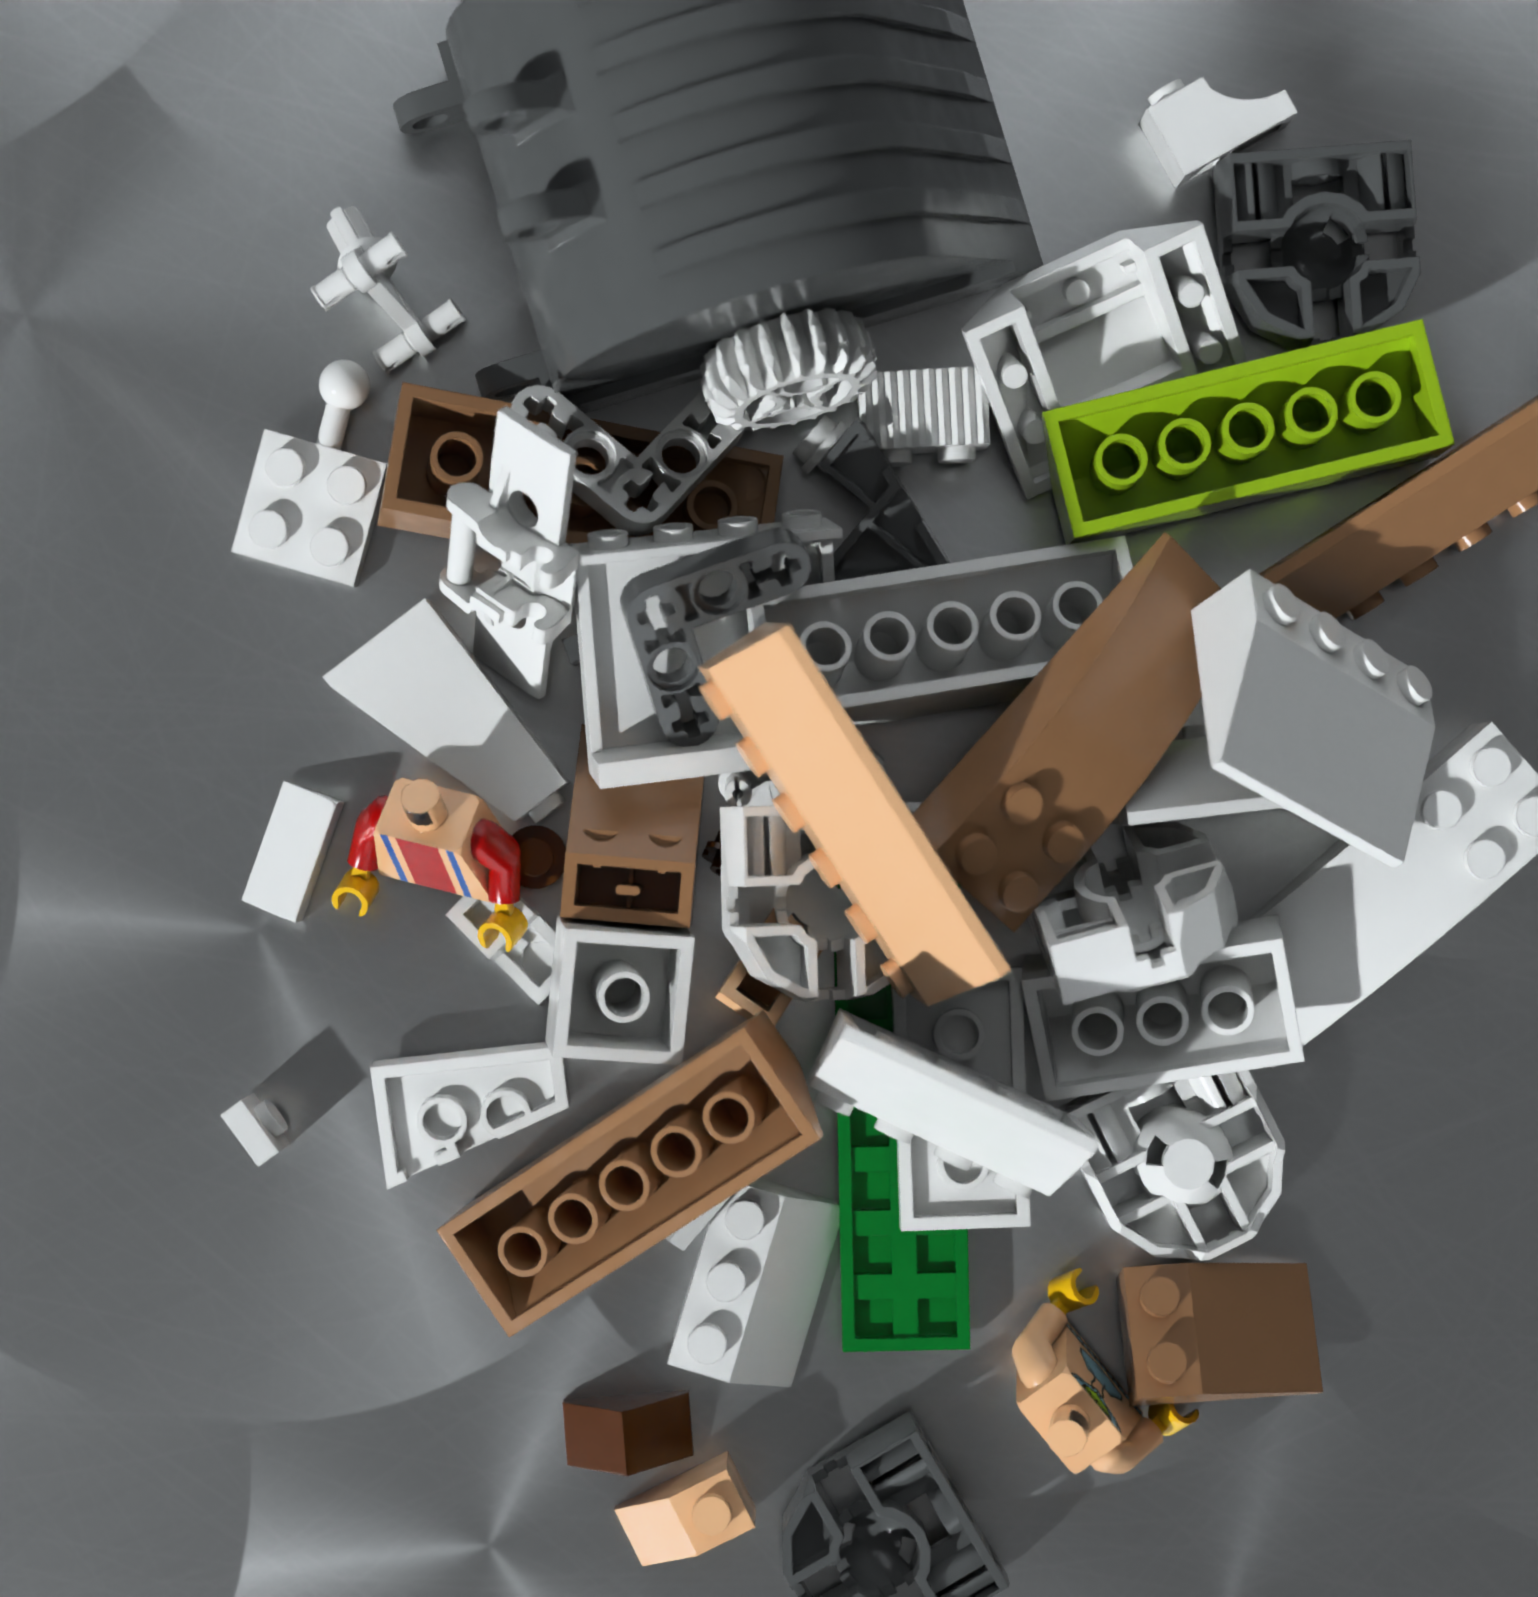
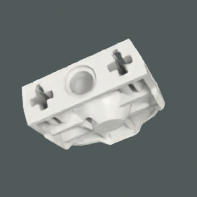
(765, 852)
(1160, 893)
(1160, 1218)

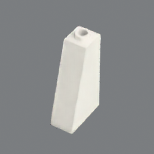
(445, 705)

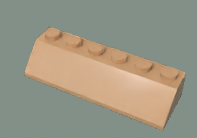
(850, 815)

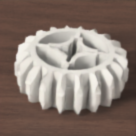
(788, 369)

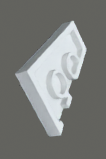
(458, 1100)

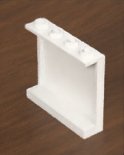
(620, 721)

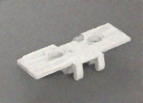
(535, 586)

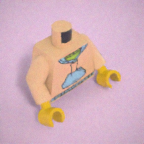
(1074, 1395)

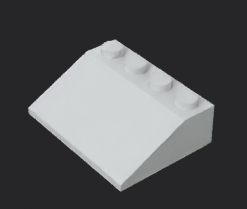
(1313, 714)
(948, 1105)

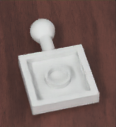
(310, 500)

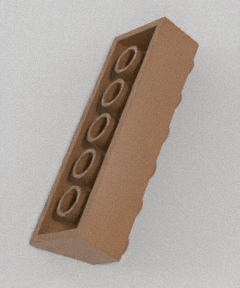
(1418, 520)
(635, 1174)

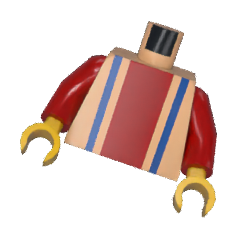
(441, 843)

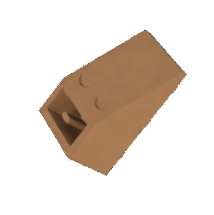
(632, 850)

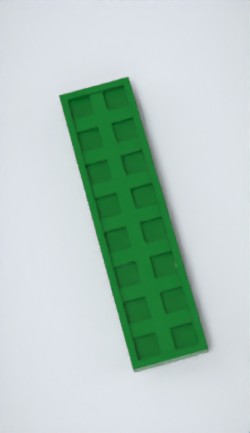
(894, 1283)

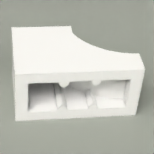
(1198, 126)

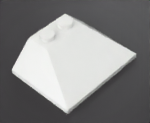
(1096, 326)

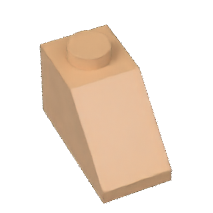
(688, 1513)

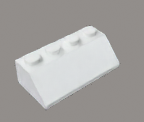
(1217, 1022)

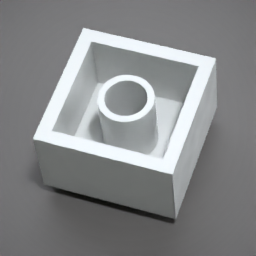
(619, 991)

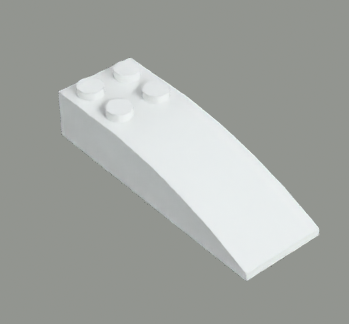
(1361, 922)

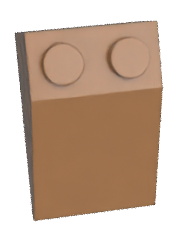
(1217, 1332)

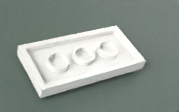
(987, 1035)

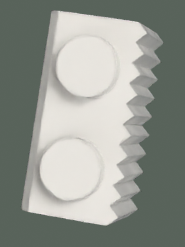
(927, 413)

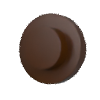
(540, 856)

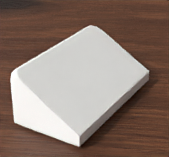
(292, 852)

